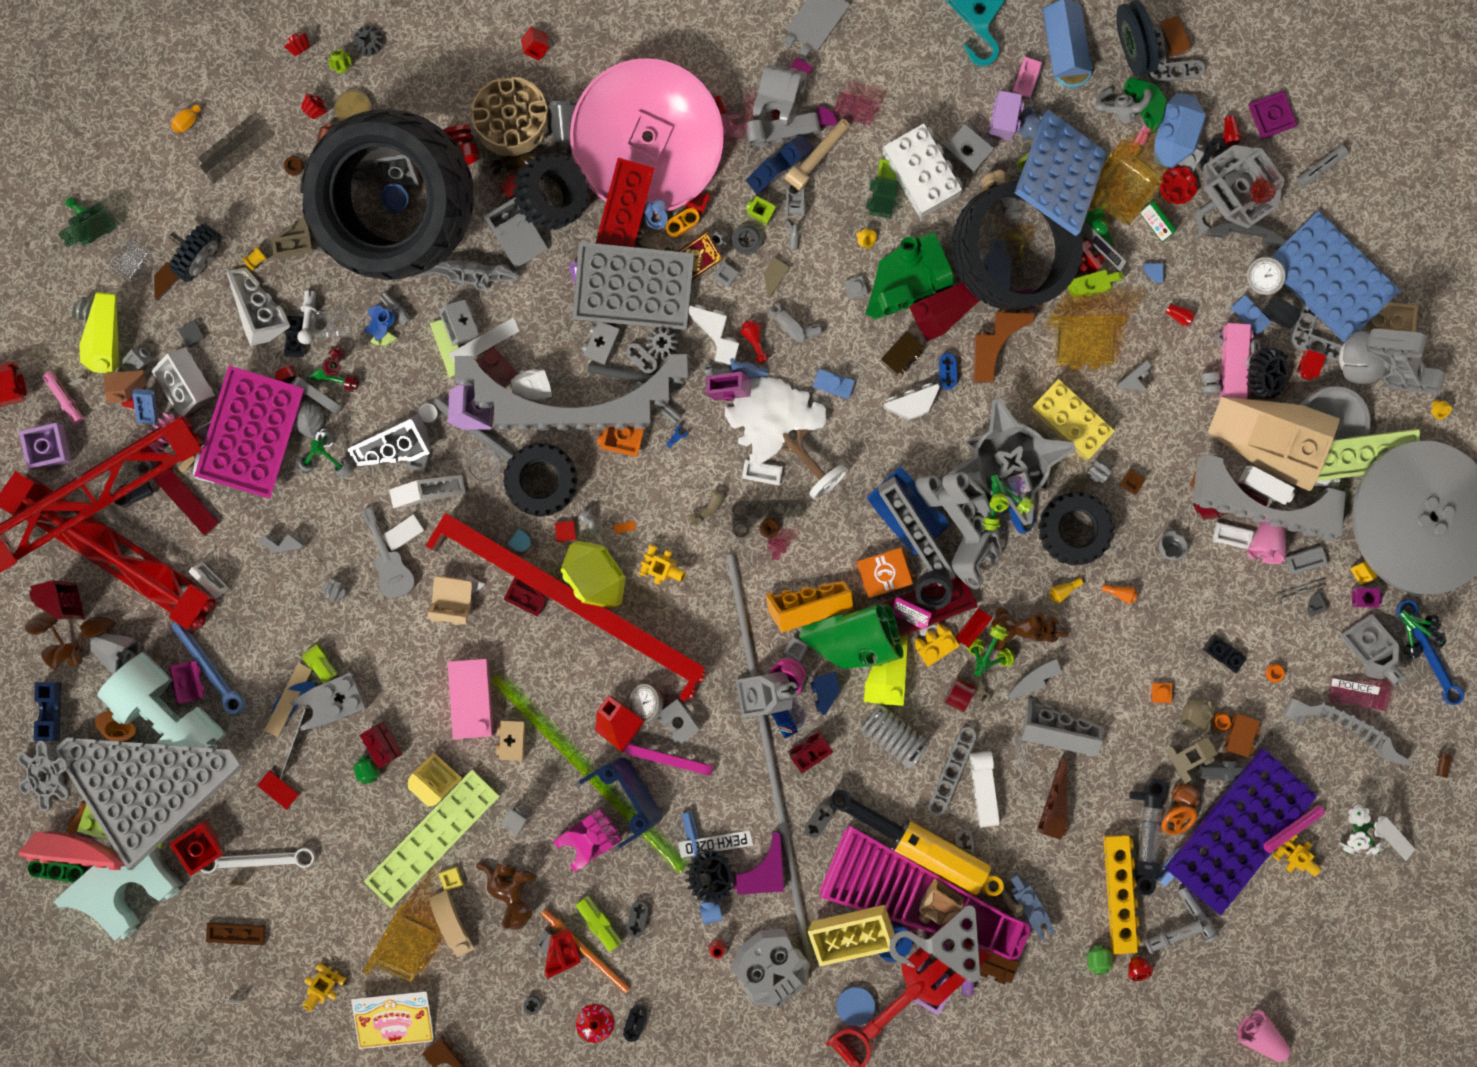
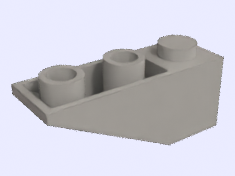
(516, 819)

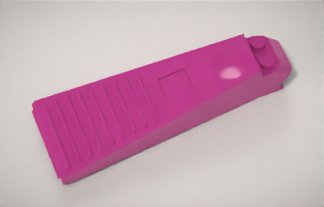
(873, 875)

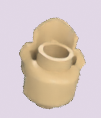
(994, 179)

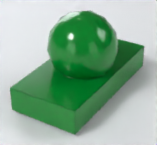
(1098, 222)

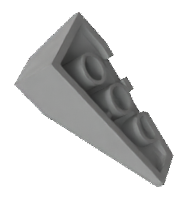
(387, 167)
(400, 442)

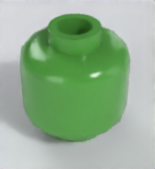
(1099, 960)

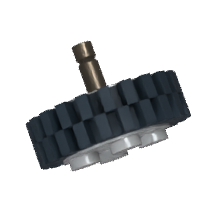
(194, 252)

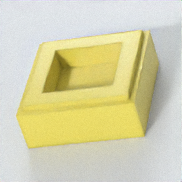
(451, 878)

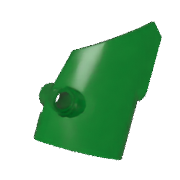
(909, 276)
(856, 637)

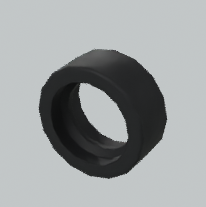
(934, 603)

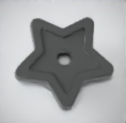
(140, 467)

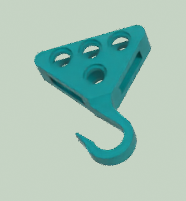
(979, 24)

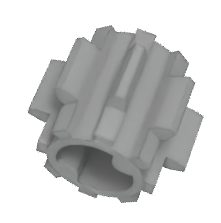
(720, 238)
(1100, 470)
(334, 590)

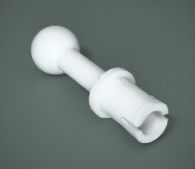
(305, 335)

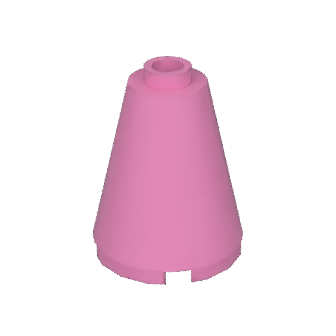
(1268, 544)
(1263, 1037)

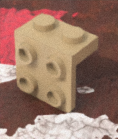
(450, 600)

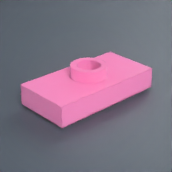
(1027, 77)

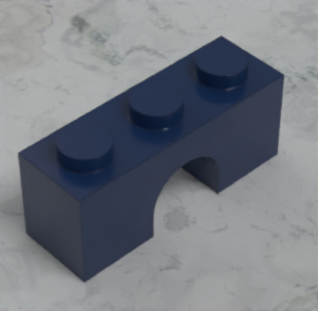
(49, 701)

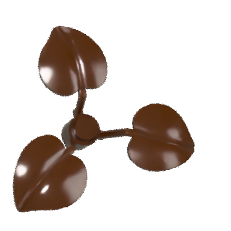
(56, 654)

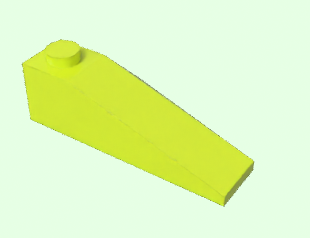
(100, 337)
(887, 682)

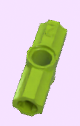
(598, 923)

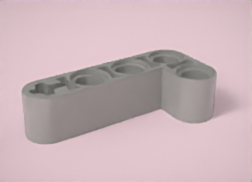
(768, 132)

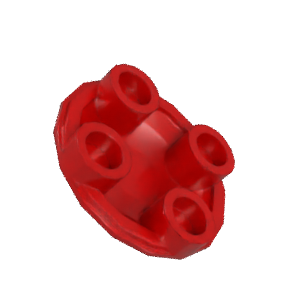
(1178, 185)

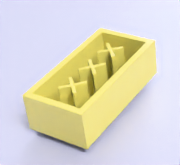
(1072, 419)
(851, 935)

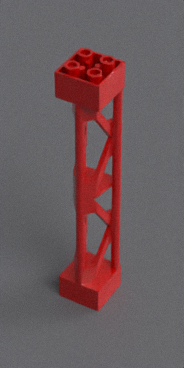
(177, 433)

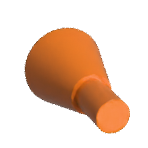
(1124, 593)

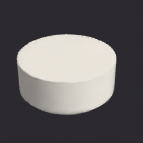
(428, 413)

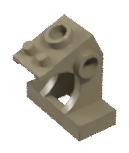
(1206, 749)

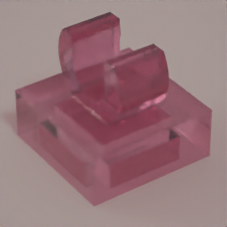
(776, 547)

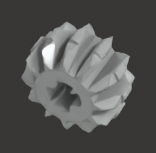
(656, 339)

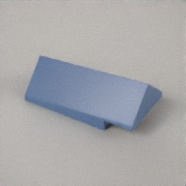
(1066, 39)

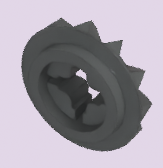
(372, 47)
(740, 233)

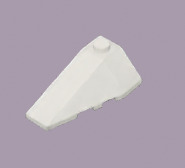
(257, 310)

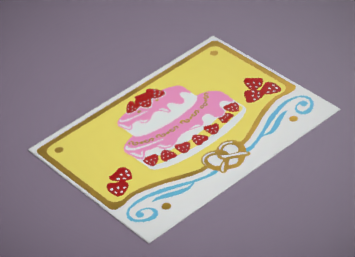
(392, 1020)

